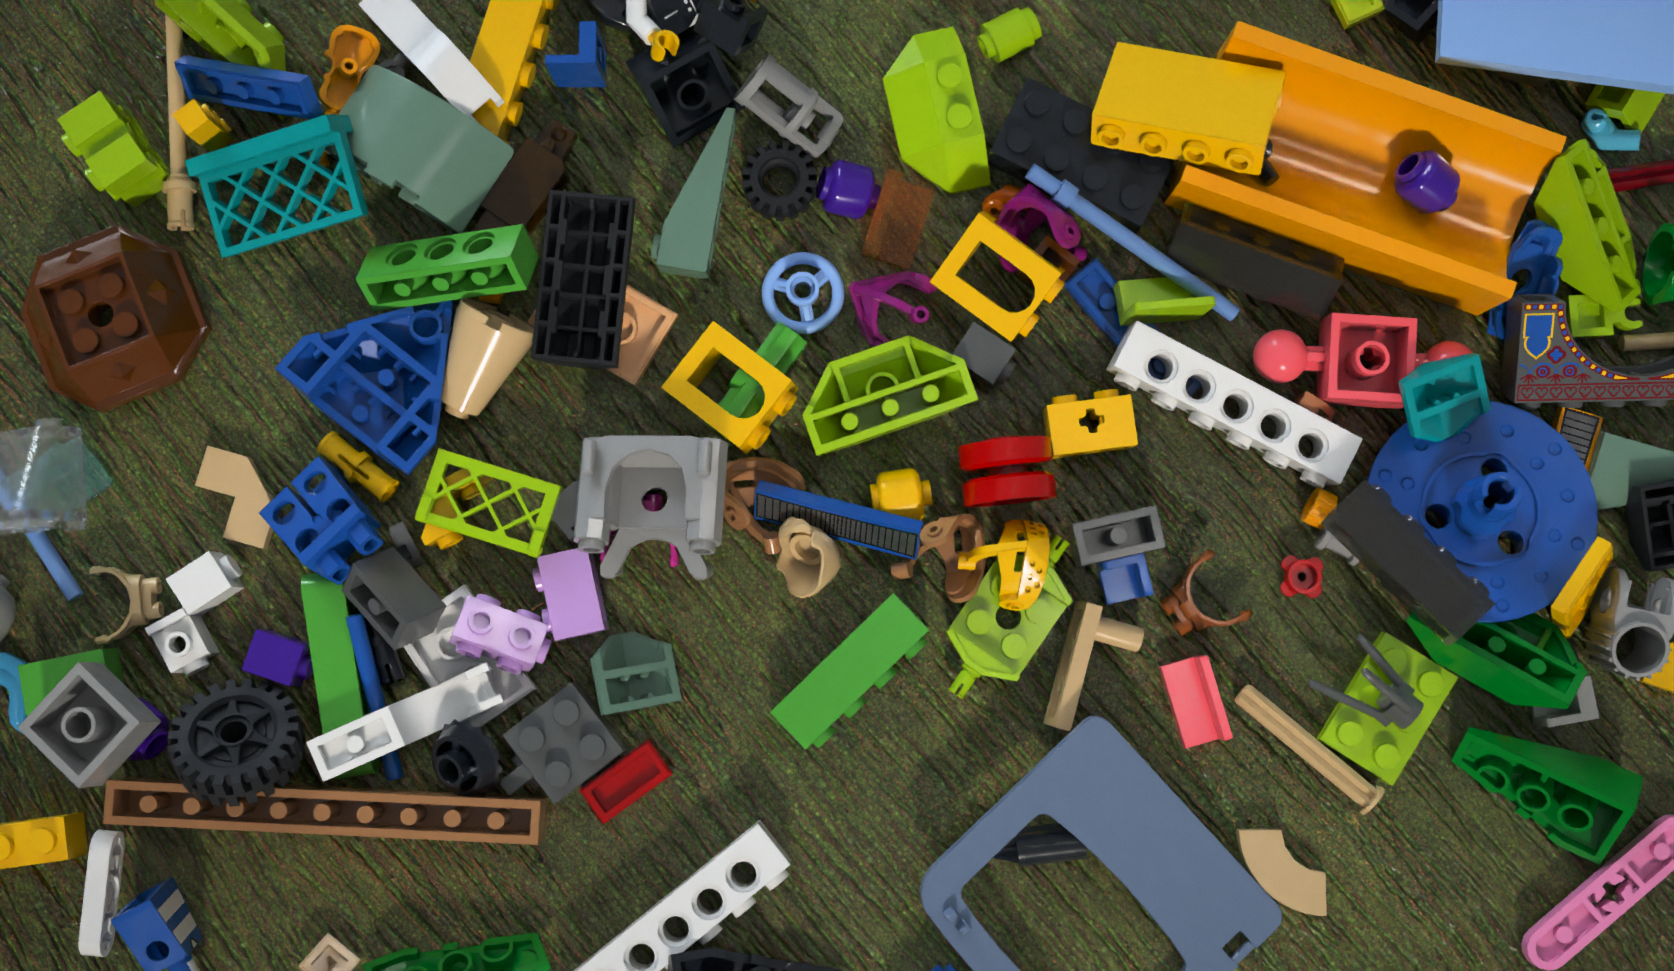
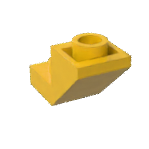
(436, 536)

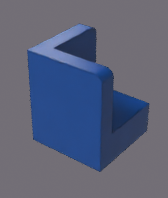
(1124, 578)

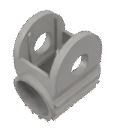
(1613, 617)

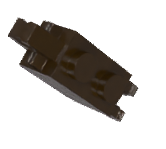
(524, 185)

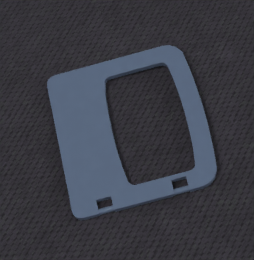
(1136, 829)

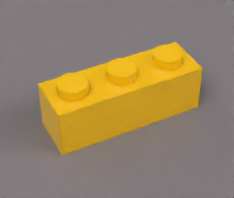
(204, 125)

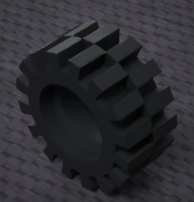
(775, 156)

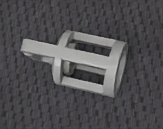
(799, 112)

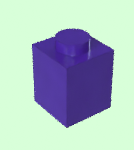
(278, 658)

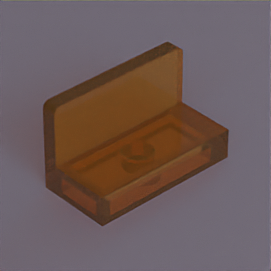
(897, 221)

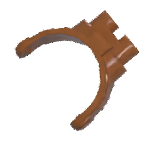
(1183, 608)

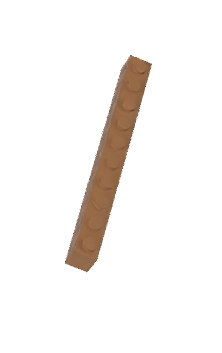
(333, 812)

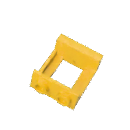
(1039, 270)
(742, 432)

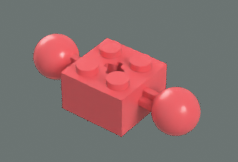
(1342, 340)

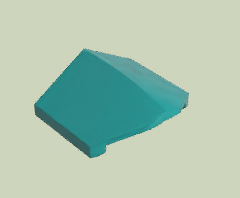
(1444, 396)

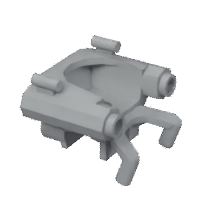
(618, 474)

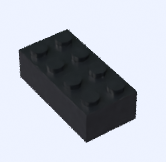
(1057, 137)

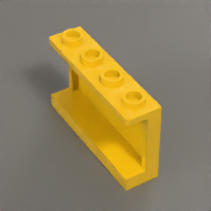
(1187, 108)

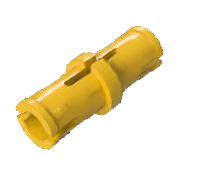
(358, 466)

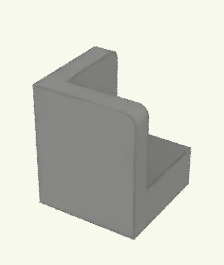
(1581, 709)

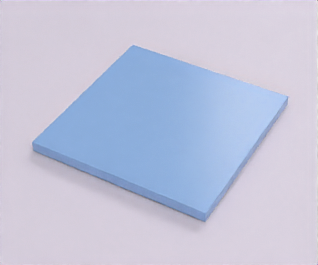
(1563, 39)

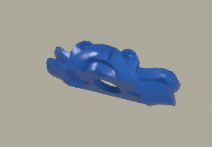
(1536, 253)

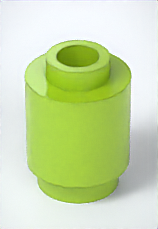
(1009, 34)

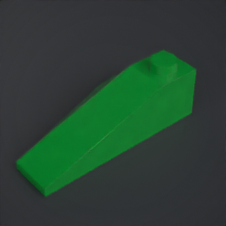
(1567, 792)
(502, 953)

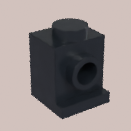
(729, 24)

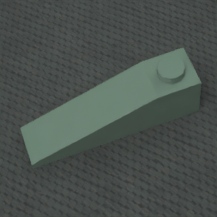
(693, 221)

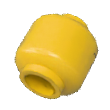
(901, 493)

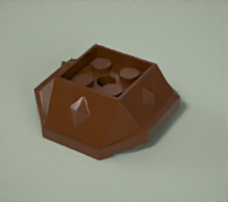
(153, 325)

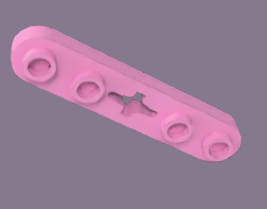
(1575, 919)

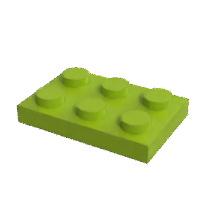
(1364, 739)

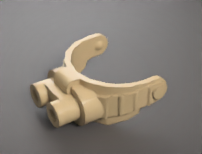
(142, 597)

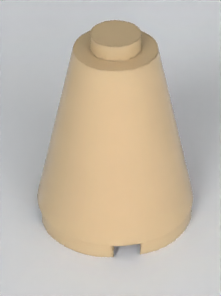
(481, 355)

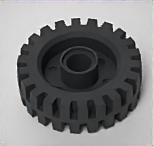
(236, 742)

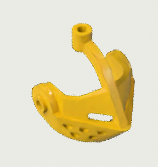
(1020, 588)

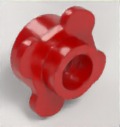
(1310, 568)

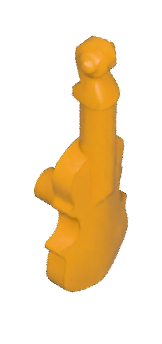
(351, 55)

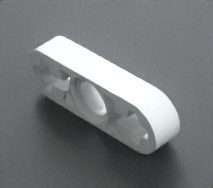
(101, 893)

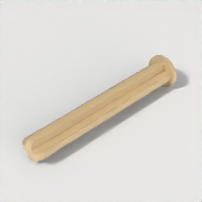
(1309, 748)

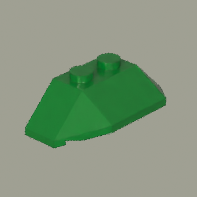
(1515, 659)

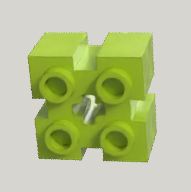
(114, 150)

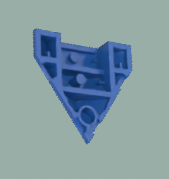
(379, 379)

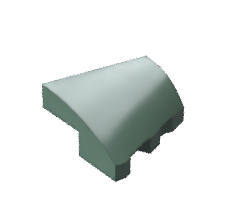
(1626, 463)

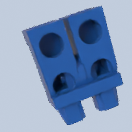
(324, 522)

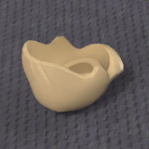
(806, 557)

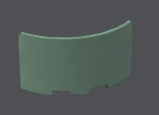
(422, 147)

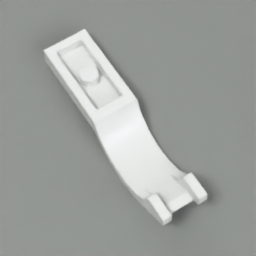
(432, 54)
(403, 722)

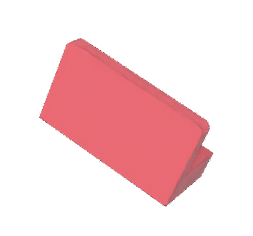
(1195, 701)

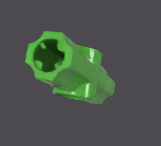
(745, 393)

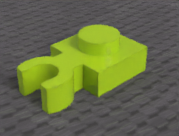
(1592, 320)

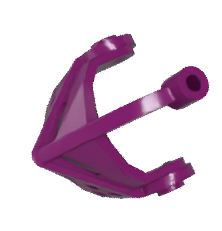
(1040, 208)
(870, 292)

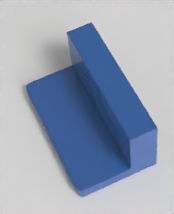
(585, 69)

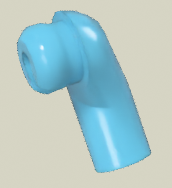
(1606, 135)

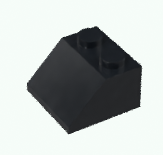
(685, 89)

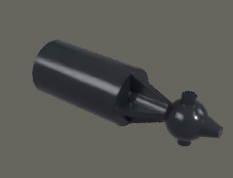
(1042, 846)

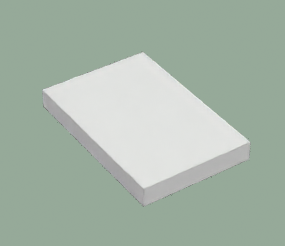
(440, 661)

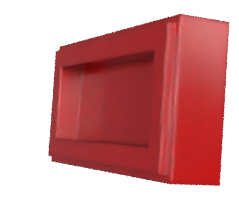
(626, 781)

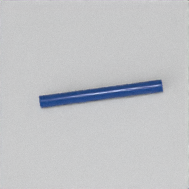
(371, 684)

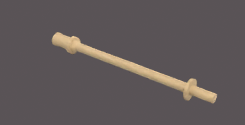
(178, 185)

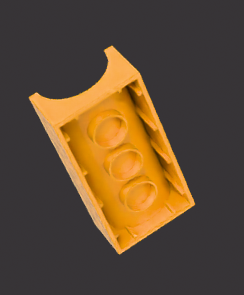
(1337, 160)

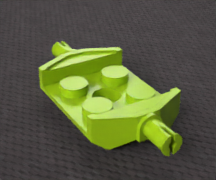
(998, 651)

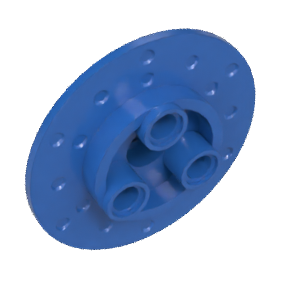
(1540, 506)

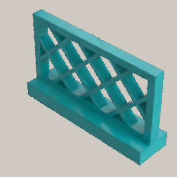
(278, 148)

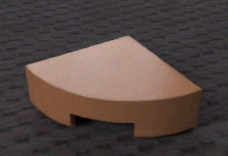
(1315, 405)

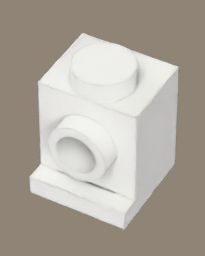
(198, 641)

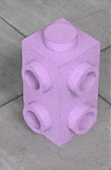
(500, 634)

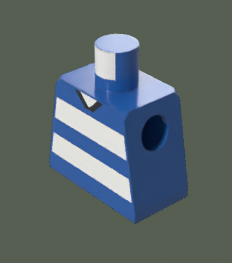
(159, 928)

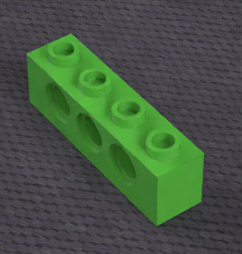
(448, 268)

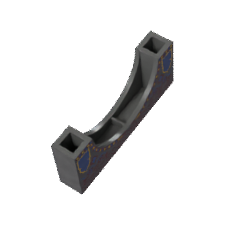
(1549, 367)

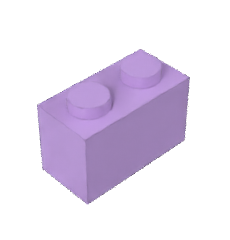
(571, 594)

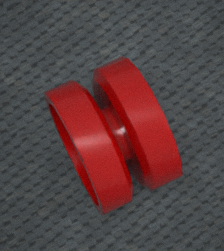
(1006, 467)

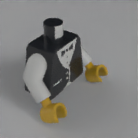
(660, 22)

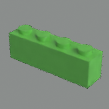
(850, 671)

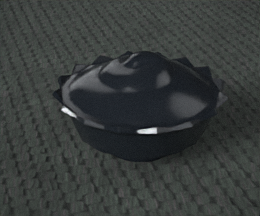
(466, 759)

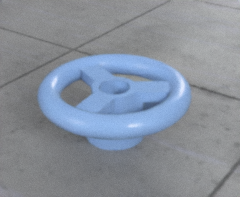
(827, 273)

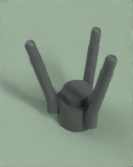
(1395, 700)

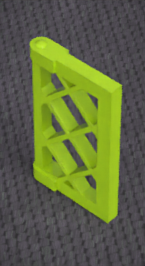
(478, 469)

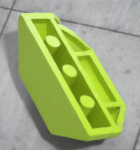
(228, 32)
(938, 112)
(1596, 238)
(885, 393)

